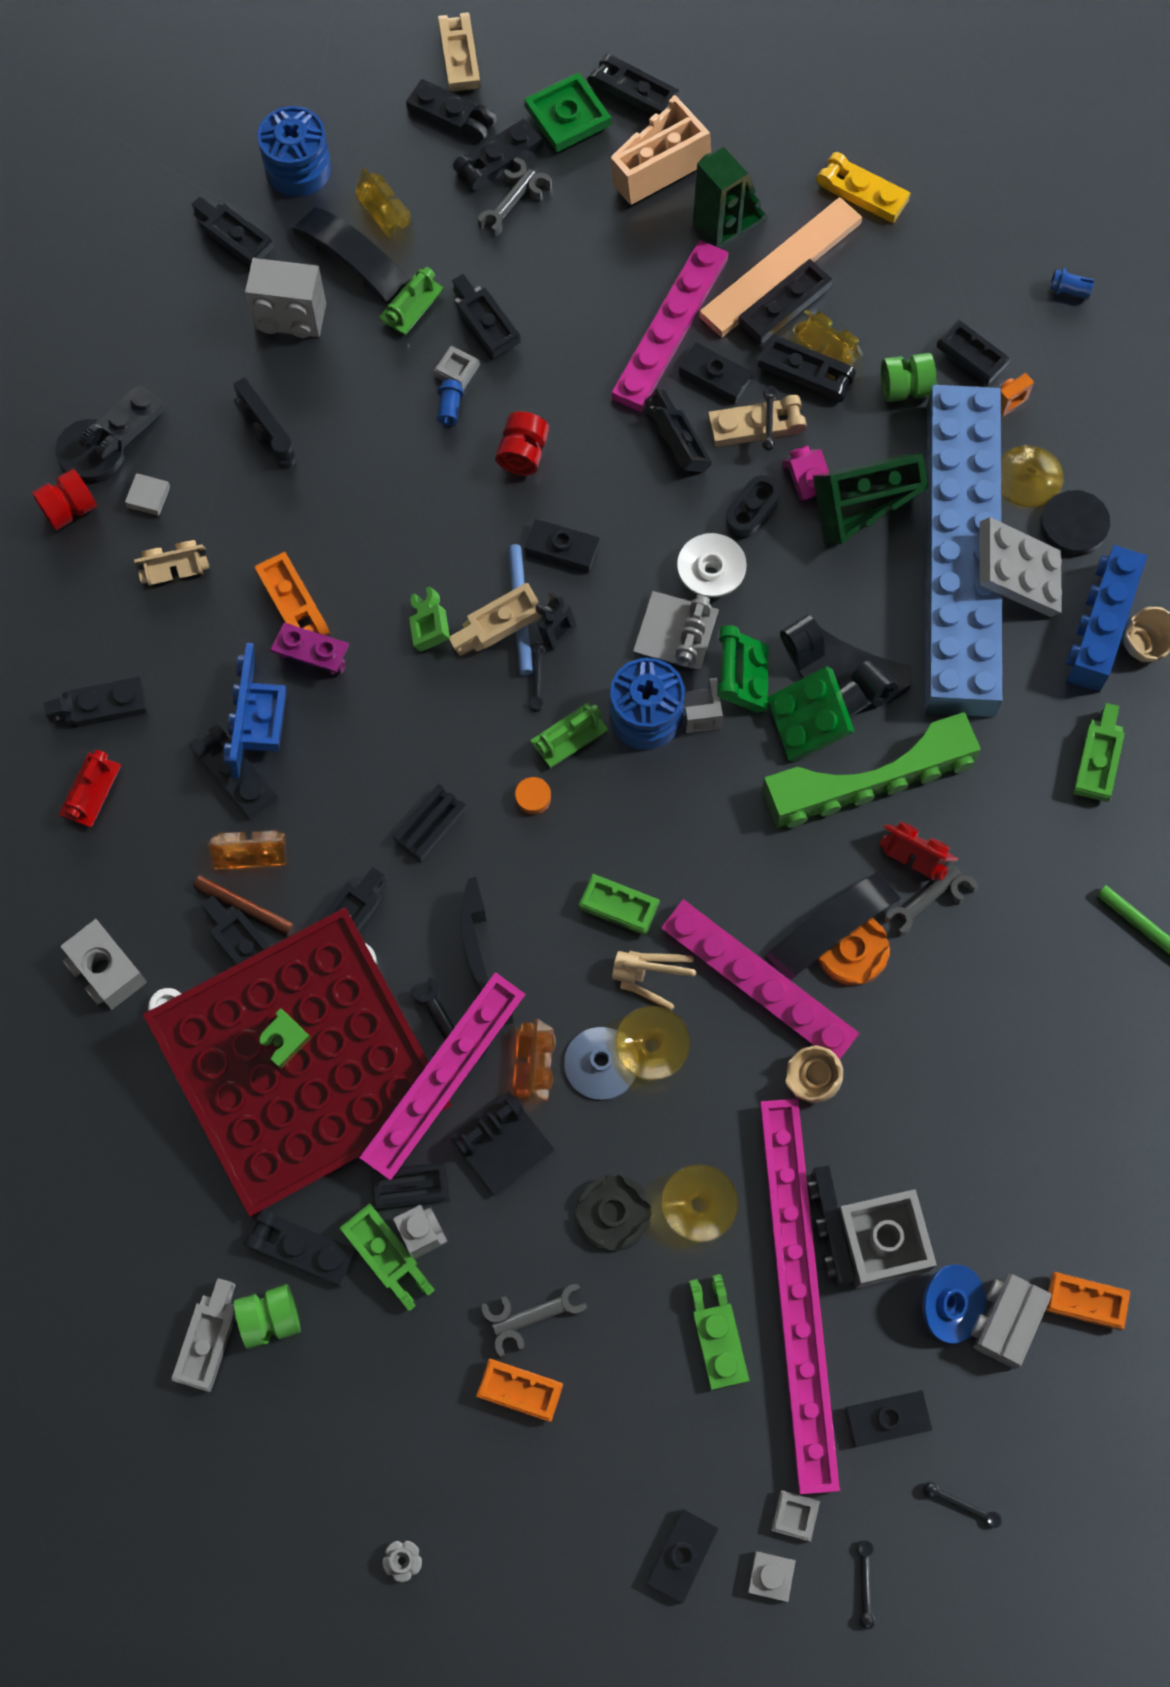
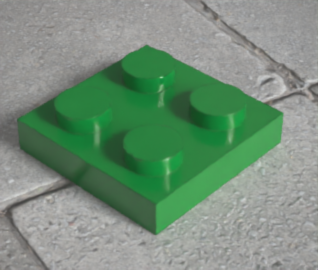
(567, 112)
(810, 714)

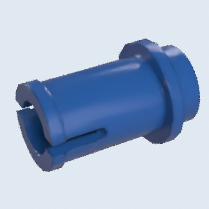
(1071, 284)
(450, 396)

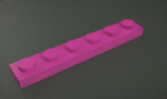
(669, 325)
(759, 979)
(442, 1076)

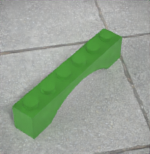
(805, 793)

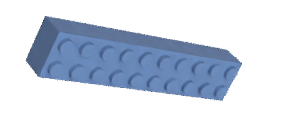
(962, 490)

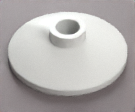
(716, 552)

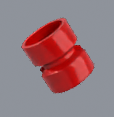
(522, 443)
(64, 499)

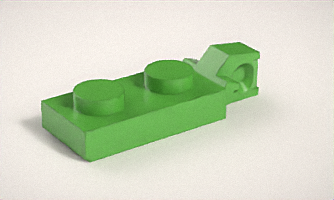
(1100, 756)

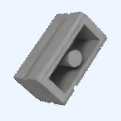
(1011, 1320)

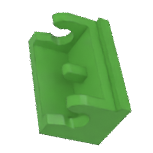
(288, 1033)

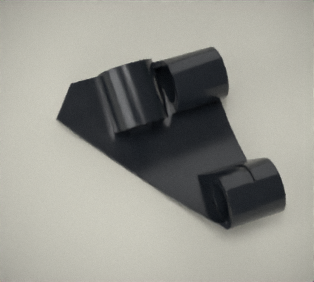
(860, 675)

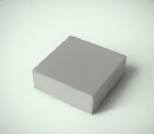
(456, 366)
(147, 494)
(795, 1516)

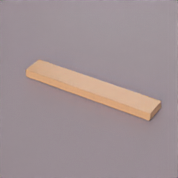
(807, 243)

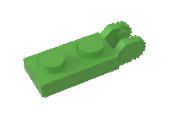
(384, 1253)
(718, 1337)

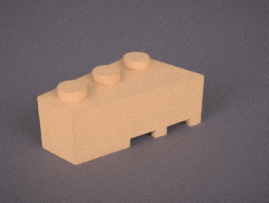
(660, 152)

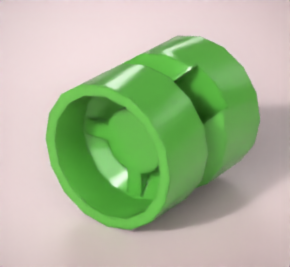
(908, 377)
(267, 1316)

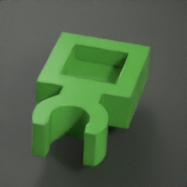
(430, 623)

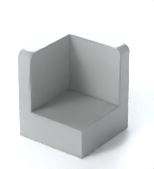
(702, 709)

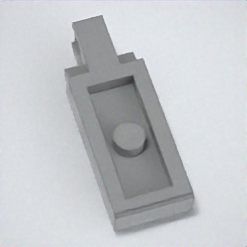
(206, 1338)

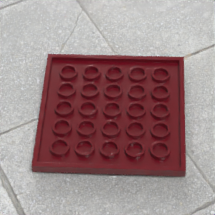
(333, 1096)

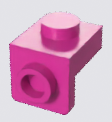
(802, 466)

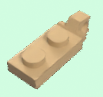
(497, 620)

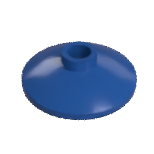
(953, 1303)

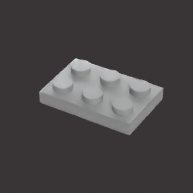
(1020, 567)

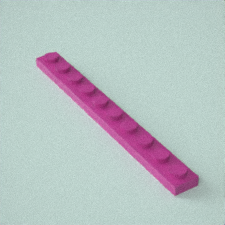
(799, 1298)

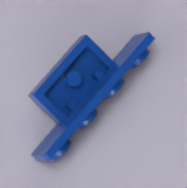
(257, 716)

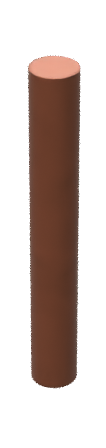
(245, 906)

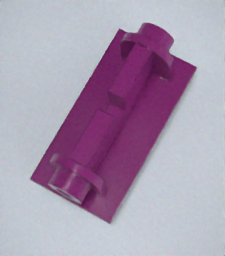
(310, 648)

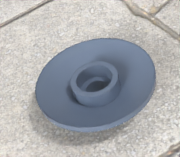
(587, 1077)

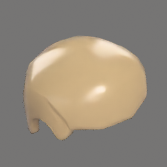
(1148, 634)
(814, 1074)

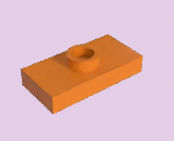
(1088, 1301)
(520, 1390)

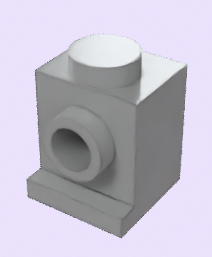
(420, 1231)

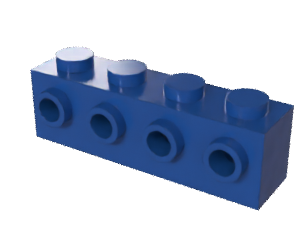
(1106, 618)

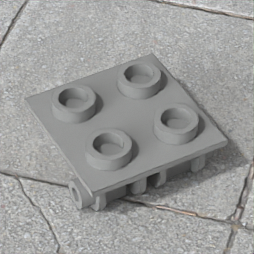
(676, 630)

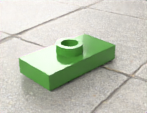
(619, 904)

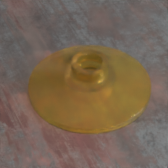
(1030, 488)
(657, 1025)
(702, 1183)

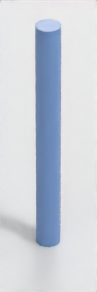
(522, 634)

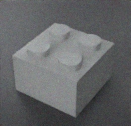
(286, 297)
(887, 1239)

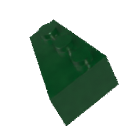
(724, 199)
(863, 493)

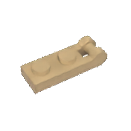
(459, 52)
(749, 422)

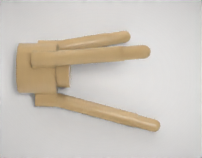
(632, 967)

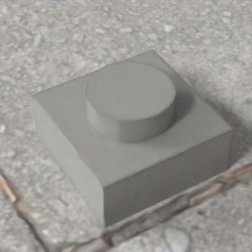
(771, 1576)

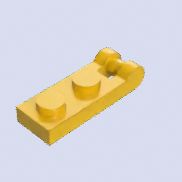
(863, 188)

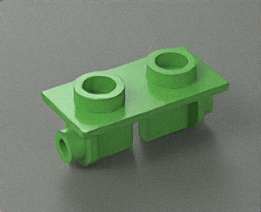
(412, 301)
(569, 734)

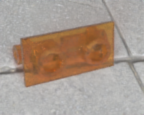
(234, 851)
(536, 1043)

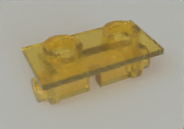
(376, 196)
(819, 329)

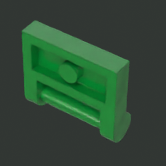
(743, 669)

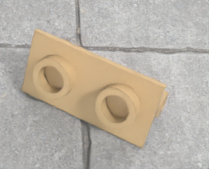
(158, 564)

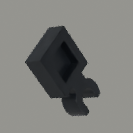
(556, 620)

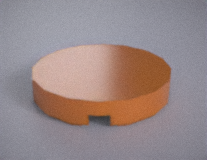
(859, 956)

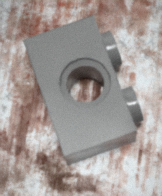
(94, 945)

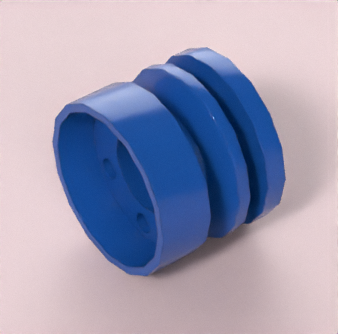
(294, 151)
(642, 721)

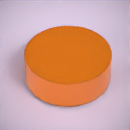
(533, 795)

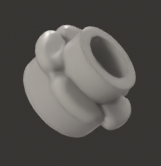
(413, 1561)

